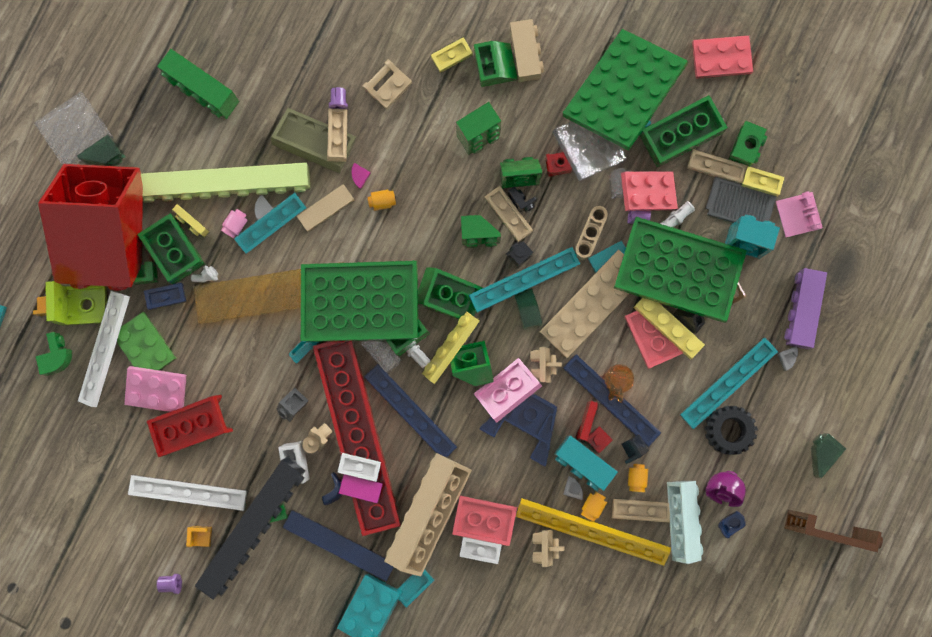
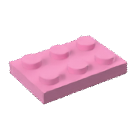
(154, 389)
(507, 390)

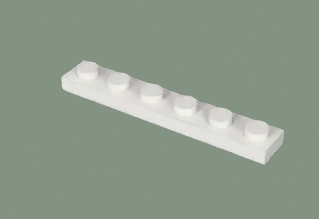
(103, 349)
(187, 492)

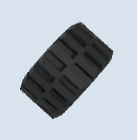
(746, 425)

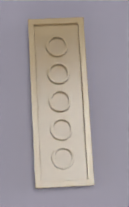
(586, 309)

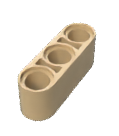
(597, 226)

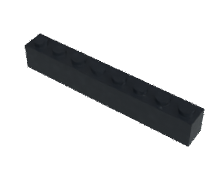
(250, 527)

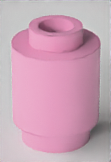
(234, 223)

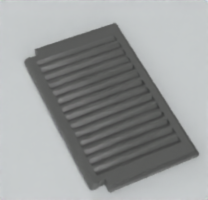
(731, 201)

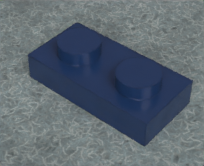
(165, 296)

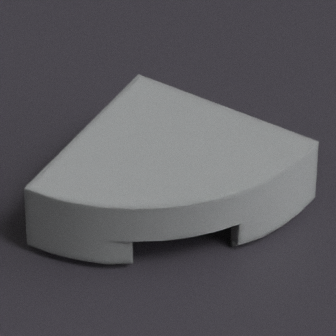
(262, 207)
(788, 358)
(573, 488)

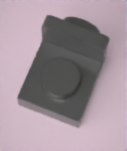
(291, 405)

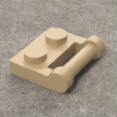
(391, 89)

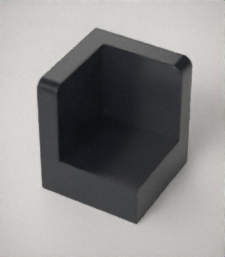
(690, 320)
(634, 448)

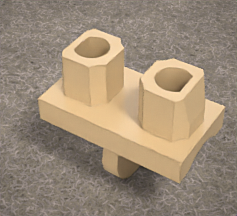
(547, 364)
(316, 439)
(550, 548)

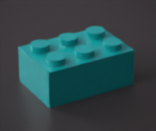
(753, 236)
(585, 464)
(369, 608)

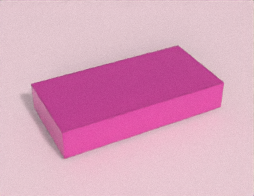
(360, 488)

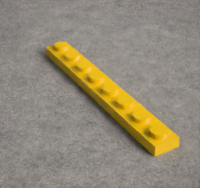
(593, 532)

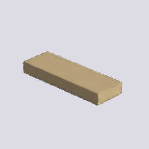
(337, 135)
(716, 166)
(325, 208)
(508, 214)
(640, 510)

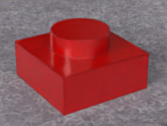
(599, 439)

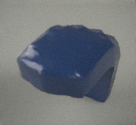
(334, 495)
(731, 524)

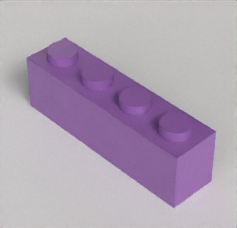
(806, 308)

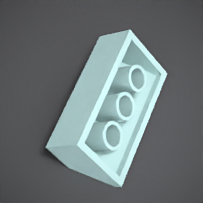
(684, 521)

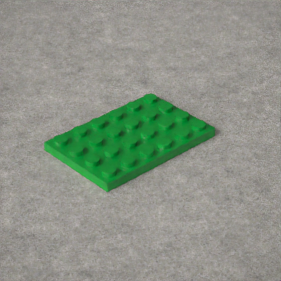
(625, 89)
(680, 269)
(359, 301)

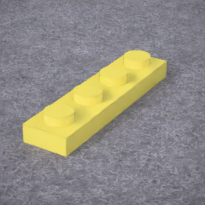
(669, 327)
(450, 347)

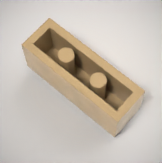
(526, 50)

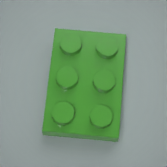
(144, 344)

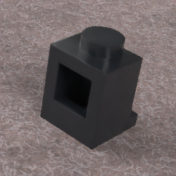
(519, 253)

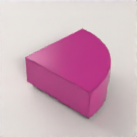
(359, 175)

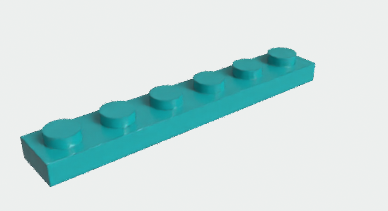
(524, 279)
(728, 383)

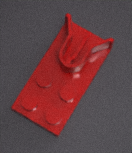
(187, 426)

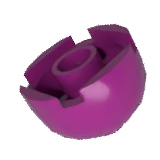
(726, 487)

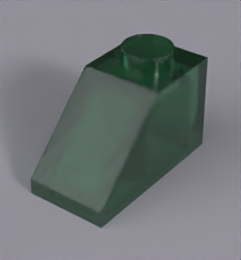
(103, 153)
(528, 309)
(825, 453)

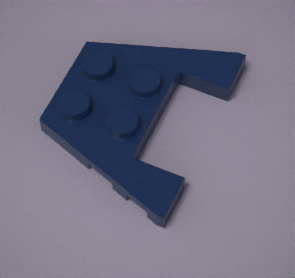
(535, 418)

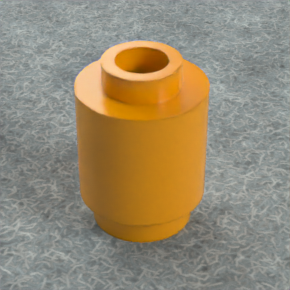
(381, 200)
(637, 478)
(593, 506)

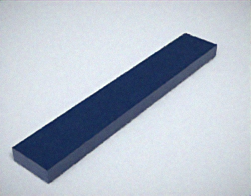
(410, 411)
(622, 411)
(338, 545)

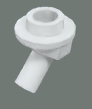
(208, 274)

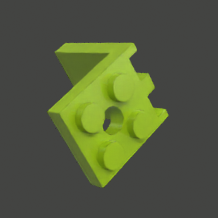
(65, 304)

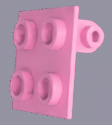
(799, 214)

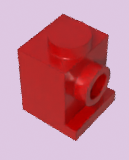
(554, 168)

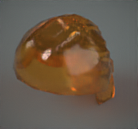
(619, 380)

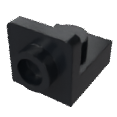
(518, 200)

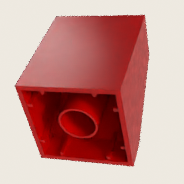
(94, 225)

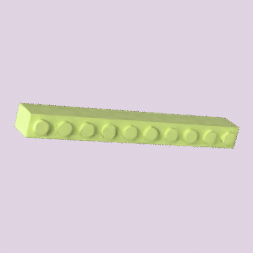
(225, 182)

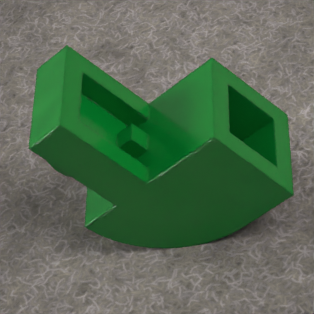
(57, 359)

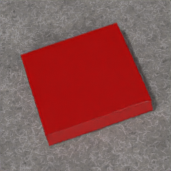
(587, 421)

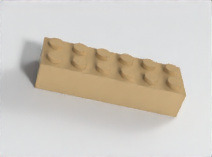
(427, 515)

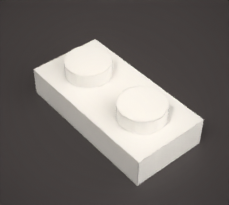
(359, 467)
(480, 550)

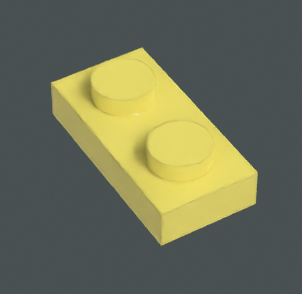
(451, 55)
(762, 181)
(184, 217)

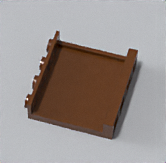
(860, 538)

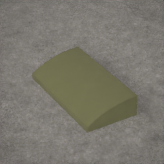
(307, 139)

